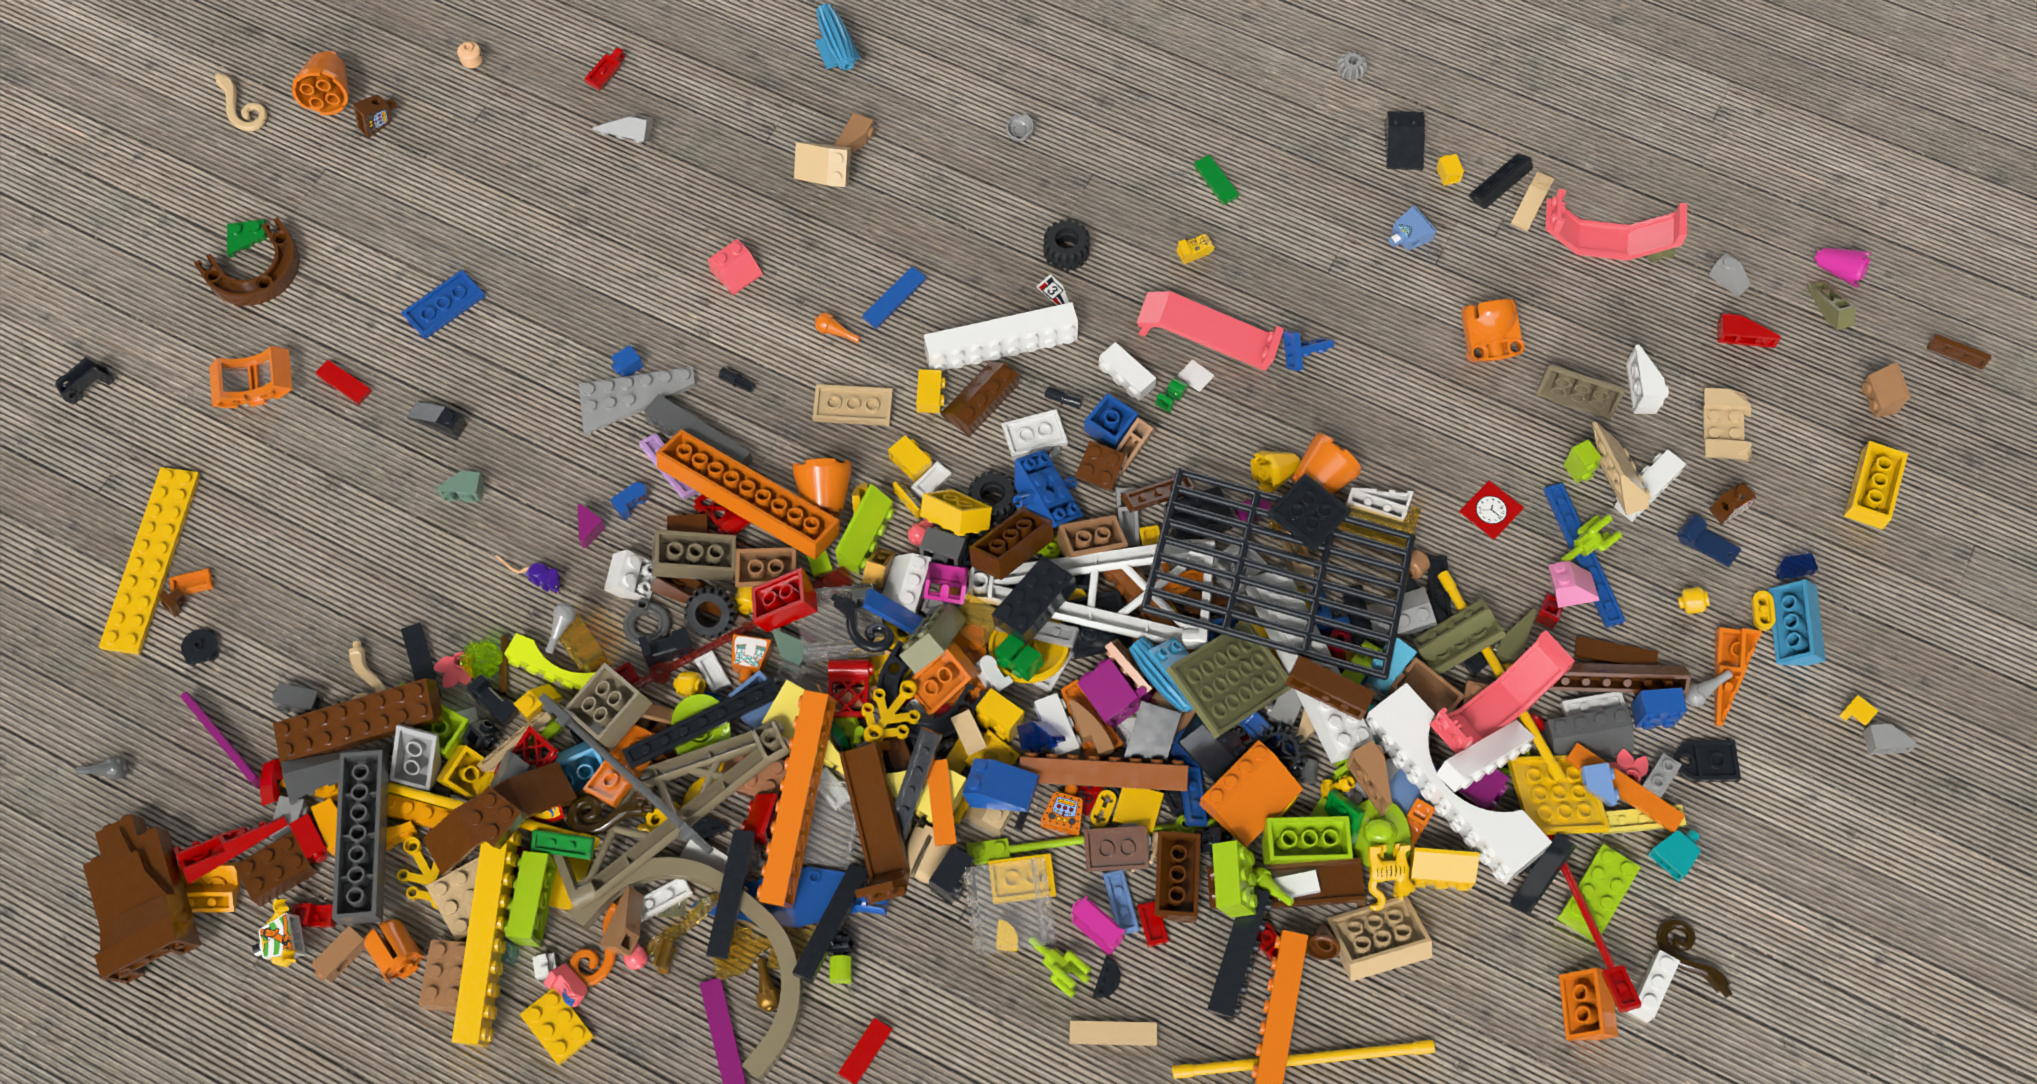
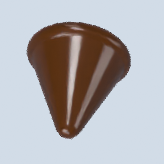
(1322, 944)

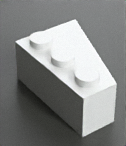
(1385, 504)

